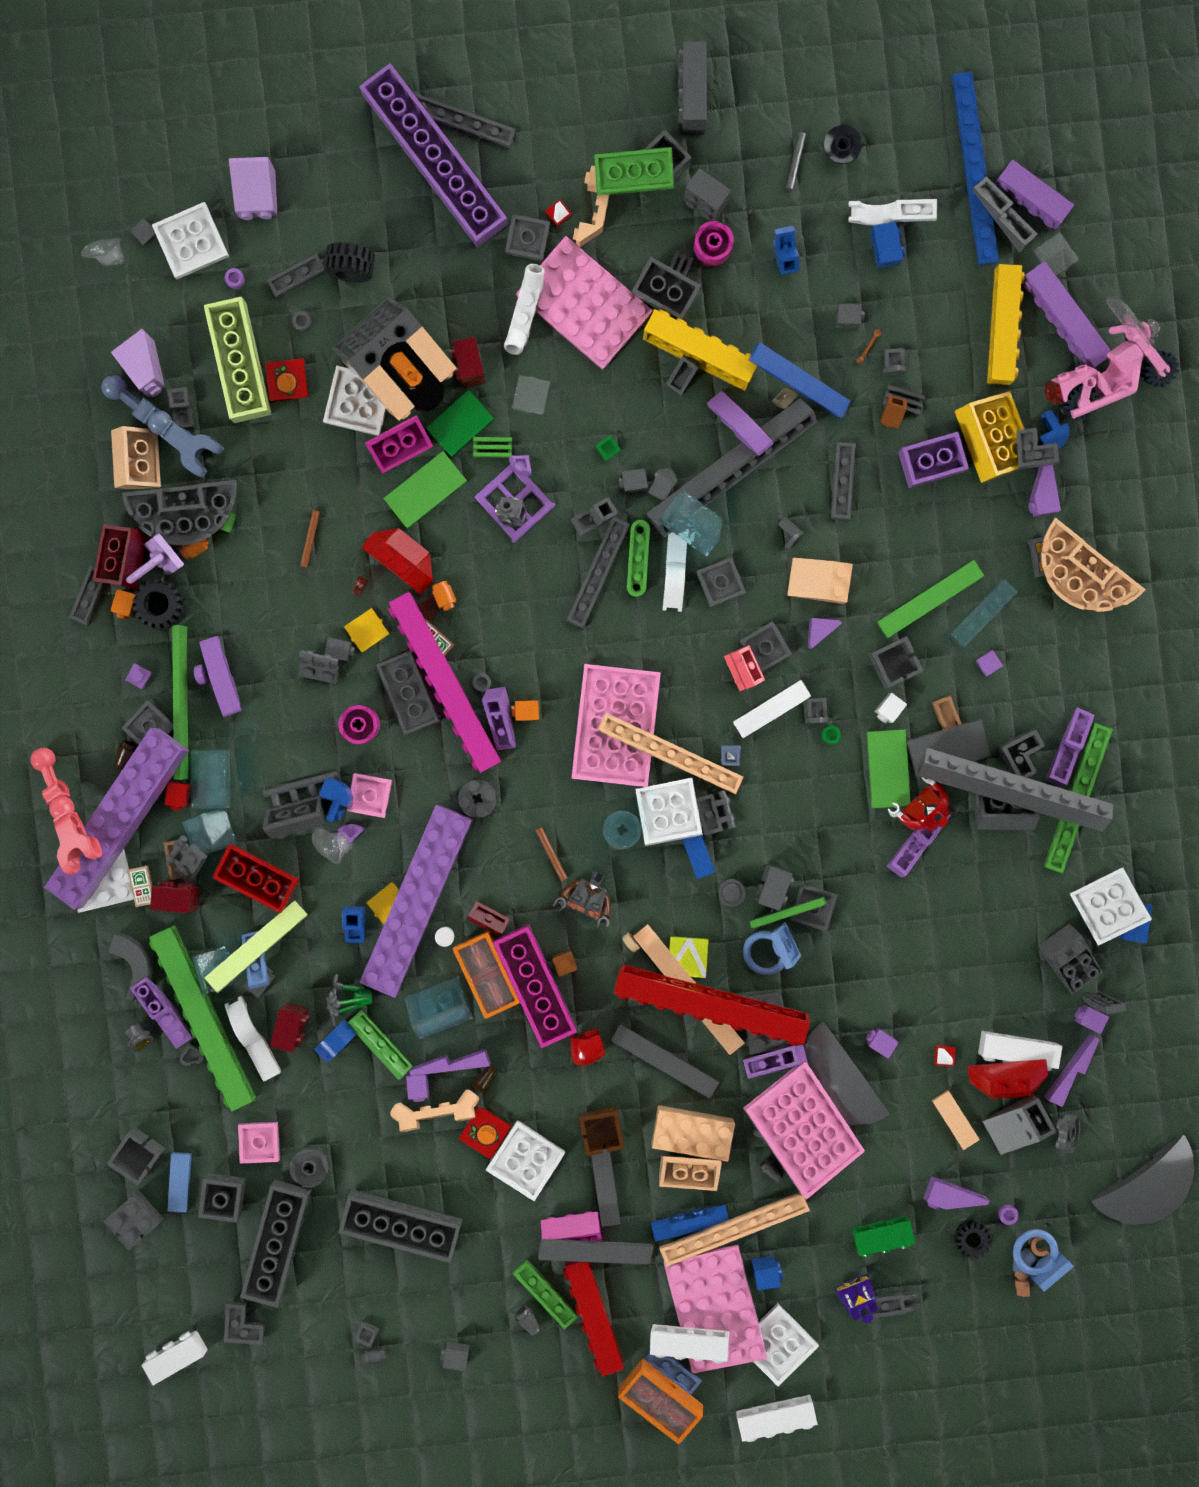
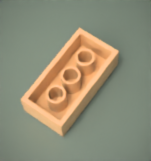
(693, 1133)

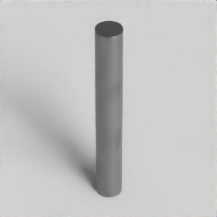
(795, 161)

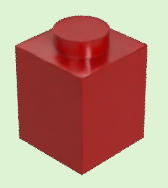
(178, 795)

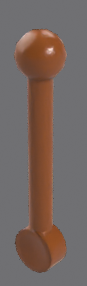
(876, 334)

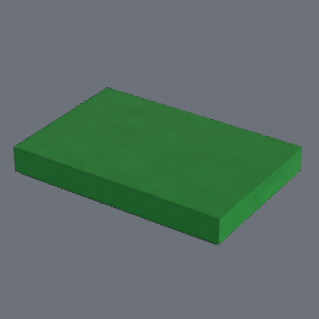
(460, 423)

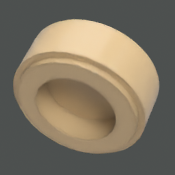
(630, 942)

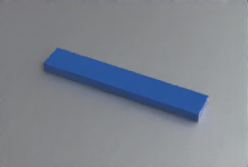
(799, 380)

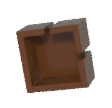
(602, 1128)

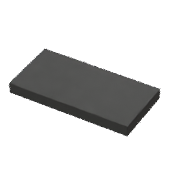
(407, 693)
(962, 741)

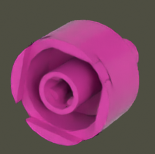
(718, 234)
(351, 717)

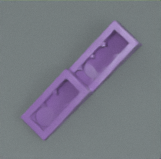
(1068, 750)
(912, 850)
(1079, 1063)
(442, 1064)

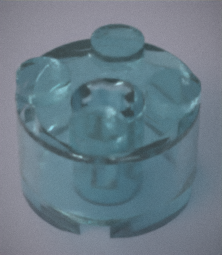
(630, 822)

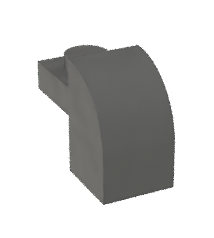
(595, 517)

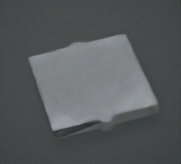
(1056, 254)
(531, 395)

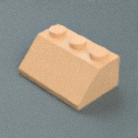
(135, 458)
(689, 1173)

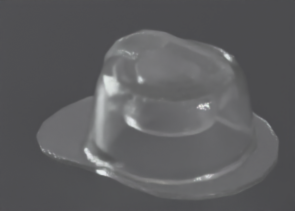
(105, 251)
(331, 845)

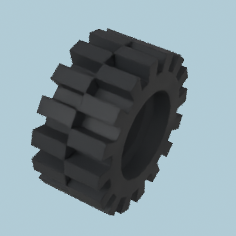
(981, 1247)

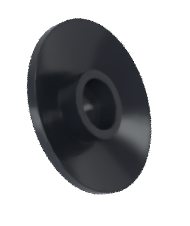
(849, 138)

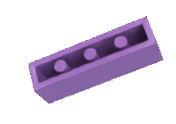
(1034, 195)

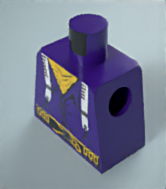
(858, 1298)

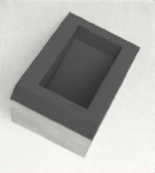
(683, 375)

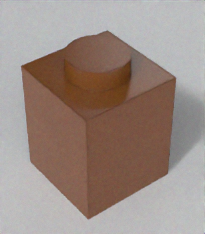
(893, 412)
(564, 962)

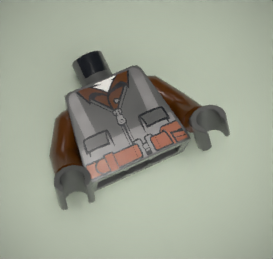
(587, 898)

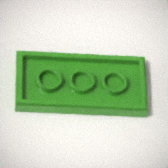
(634, 171)
(425, 490)
(888, 768)

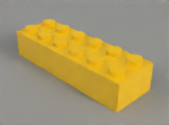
(706, 351)

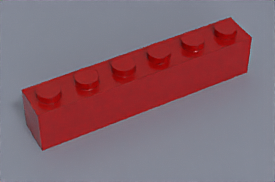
(594, 1316)

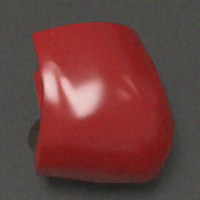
(586, 1047)

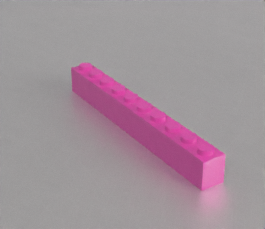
(445, 682)

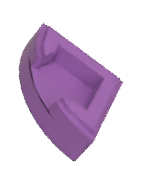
(521, 464)
(351, 831)

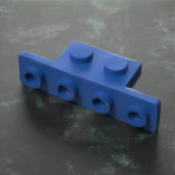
(689, 1222)

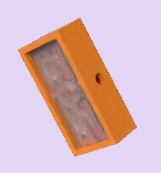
(486, 974)
(660, 1401)

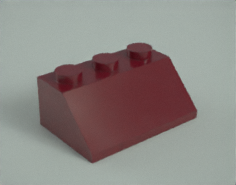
(119, 555)

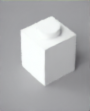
(890, 708)

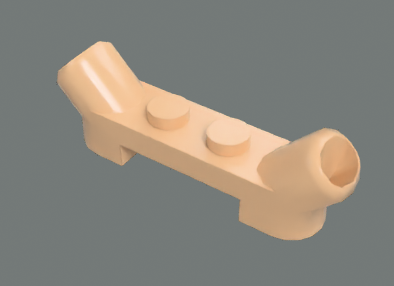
(409, 1119)

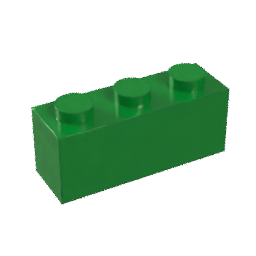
(883, 1236)

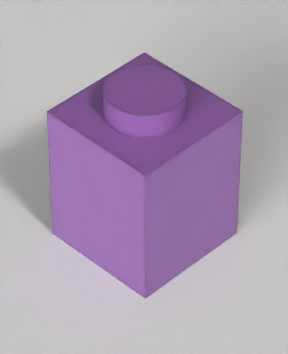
(1091, 1018)
(881, 1042)
(417, 1087)

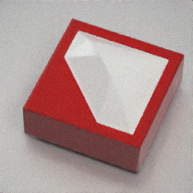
(558, 213)
(944, 1055)

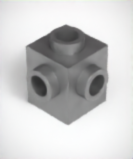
(511, 511)

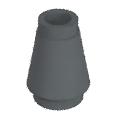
(527, 1320)

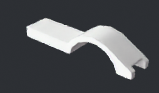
(897, 211)
(674, 572)
(252, 1040)

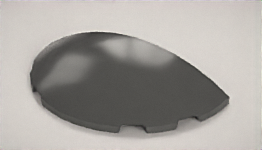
(182, 513)
(842, 1078)
(1153, 1189)

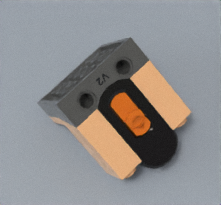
(396, 360)

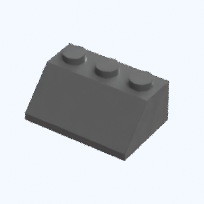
(998, 815)
(295, 818)

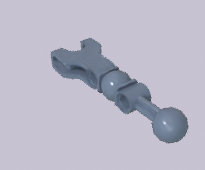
(162, 424)

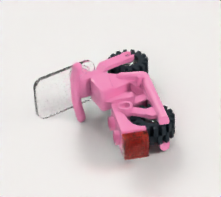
(1122, 376)

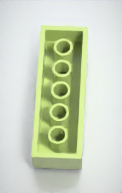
(237, 359)

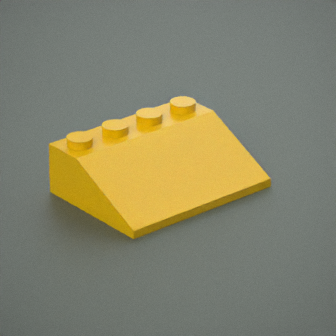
(991, 434)

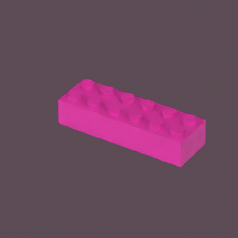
(535, 986)

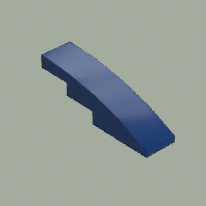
(698, 856)

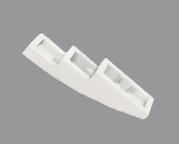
(772, 708)

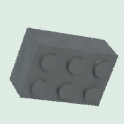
(666, 289)

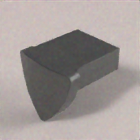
(894, 362)
(663, 483)
(791, 529)
(816, 710)

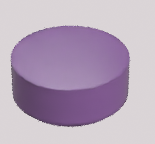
(234, 278)
(200, 674)
(1008, 1214)

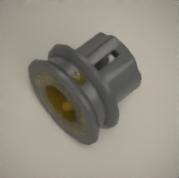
(138, 1038)

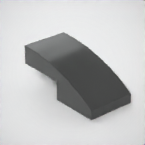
(181, 407)

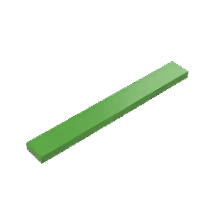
(180, 694)
(1082, 784)

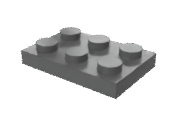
(763, 1043)

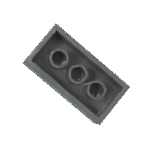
(692, 87)

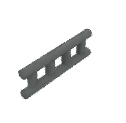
(292, 788)

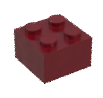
(470, 367)
(175, 897)
(289, 1027)

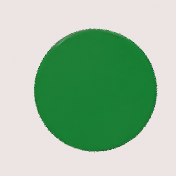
(831, 734)

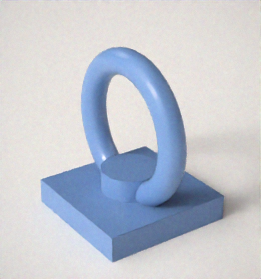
(782, 944)
(1048, 1268)

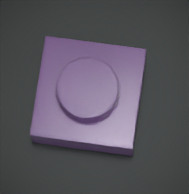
(139, 676)

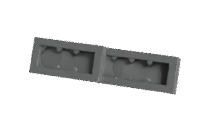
(1000, 209)

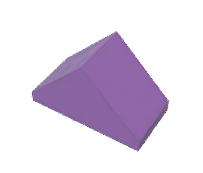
(820, 629)

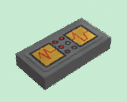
(1035, 550)

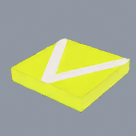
(690, 954)

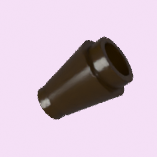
(124, 753)
(484, 1079)

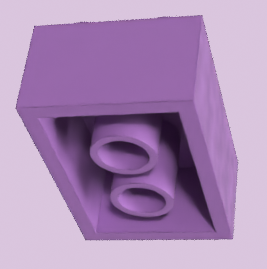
(933, 460)

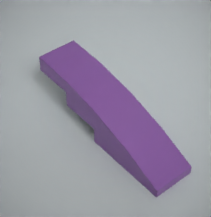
(739, 422)
(220, 676)

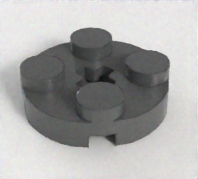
(480, 809)
(1068, 1133)
(314, 1157)

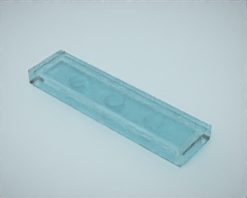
(983, 613)

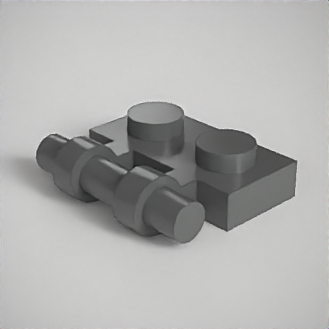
(318, 666)
(709, 814)
(191, 861)

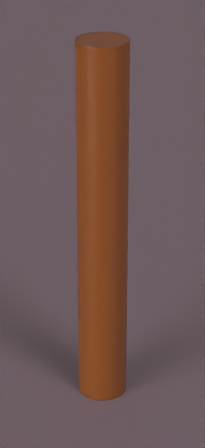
(310, 538)
(551, 854)

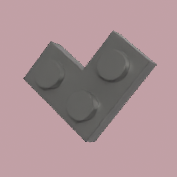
(1032, 455)
(237, 1328)

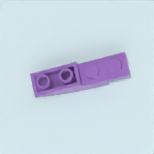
(162, 1010)

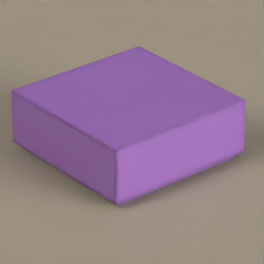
(989, 663)

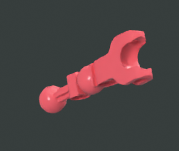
(67, 822)

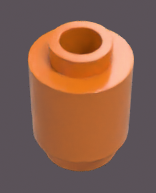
(193, 550)
(444, 596)

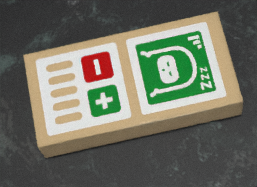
(141, 885)

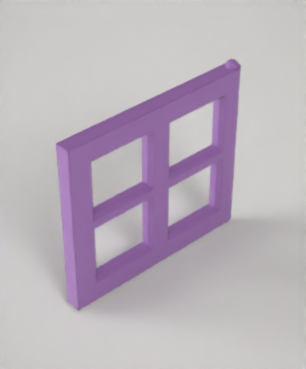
(530, 487)

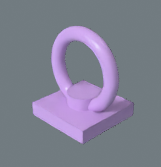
(161, 555)

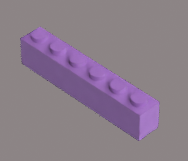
(1066, 316)

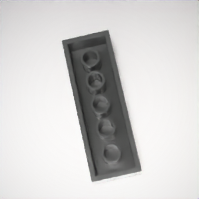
(400, 1226)
(276, 1243)

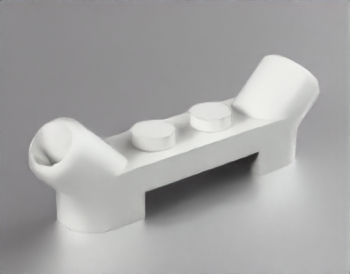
(525, 309)

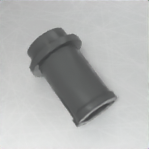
(768, 1167)
(373, 1356)

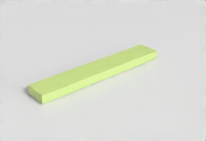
(255, 946)

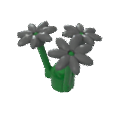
(361, 998)

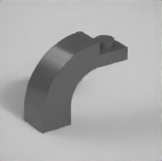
(136, 955)

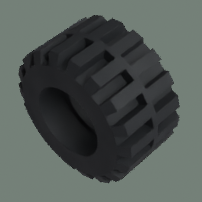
(349, 262)
(144, 600)

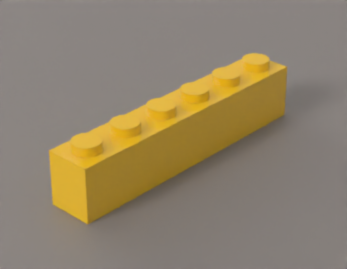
(1004, 324)

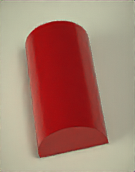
(256, 878)

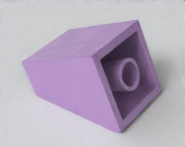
(253, 187)
(141, 363)

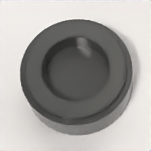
(302, 321)
(482, 682)

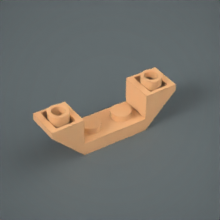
(588, 231)

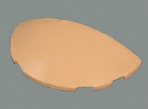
(1082, 574)

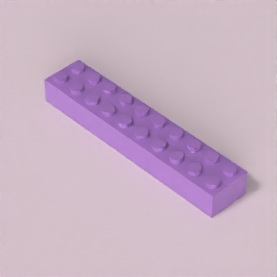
(433, 155)
(121, 814)
(416, 900)

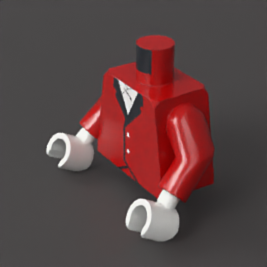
(926, 810)

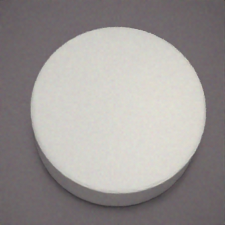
(444, 936)

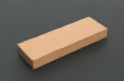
(955, 1120)

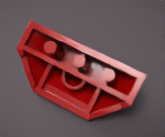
(402, 557)
(1008, 1078)

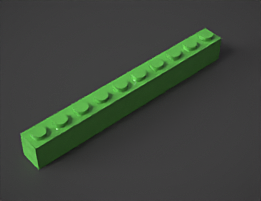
(202, 1018)

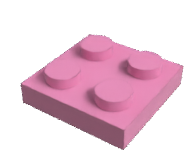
(370, 795)
(258, 1142)

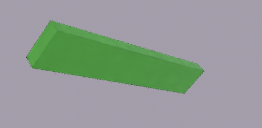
(930, 599)

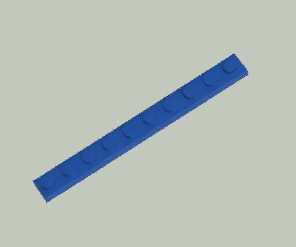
(974, 166)

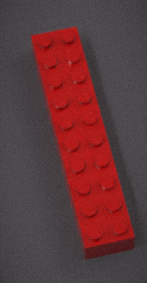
(712, 1005)

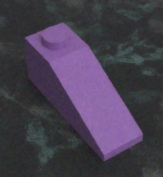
(1044, 495)
(499, 717)
(774, 1061)
(950, 1196)

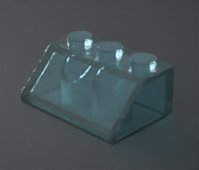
(693, 522)
(210, 779)
(438, 1008)

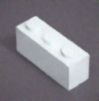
(174, 1356)

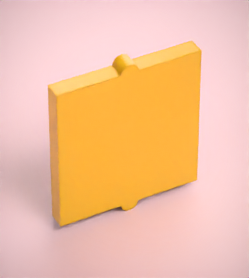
(366, 630)
(383, 902)

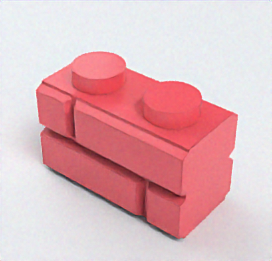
(744, 668)

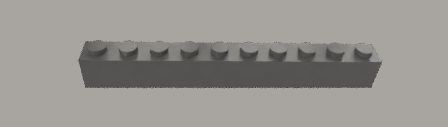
(741, 460)
(1015, 789)

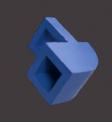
(785, 250)
(1056, 433)
(339, 794)
(354, 924)
(335, 1041)

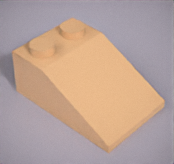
(820, 580)

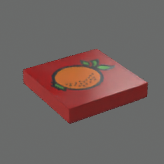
(287, 380)
(484, 1132)

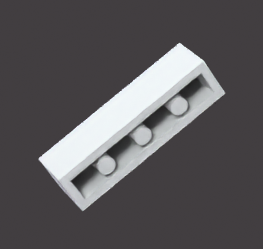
(1016, 1049)
(689, 1343)
(776, 1418)

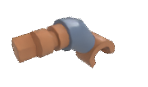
(1028, 1257)

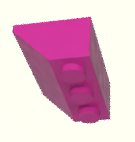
(399, 444)
(573, 1227)

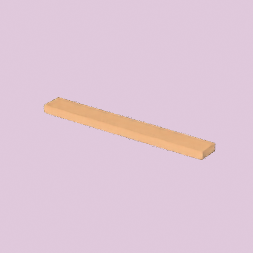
(670, 753)
(672, 968)
(734, 1229)

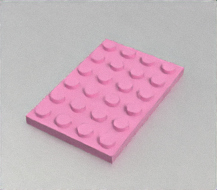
(588, 304)
(627, 696)
(804, 1129)
(715, 1295)

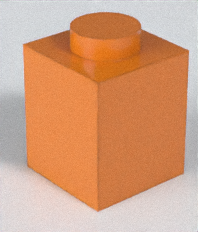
(123, 604)
(525, 710)

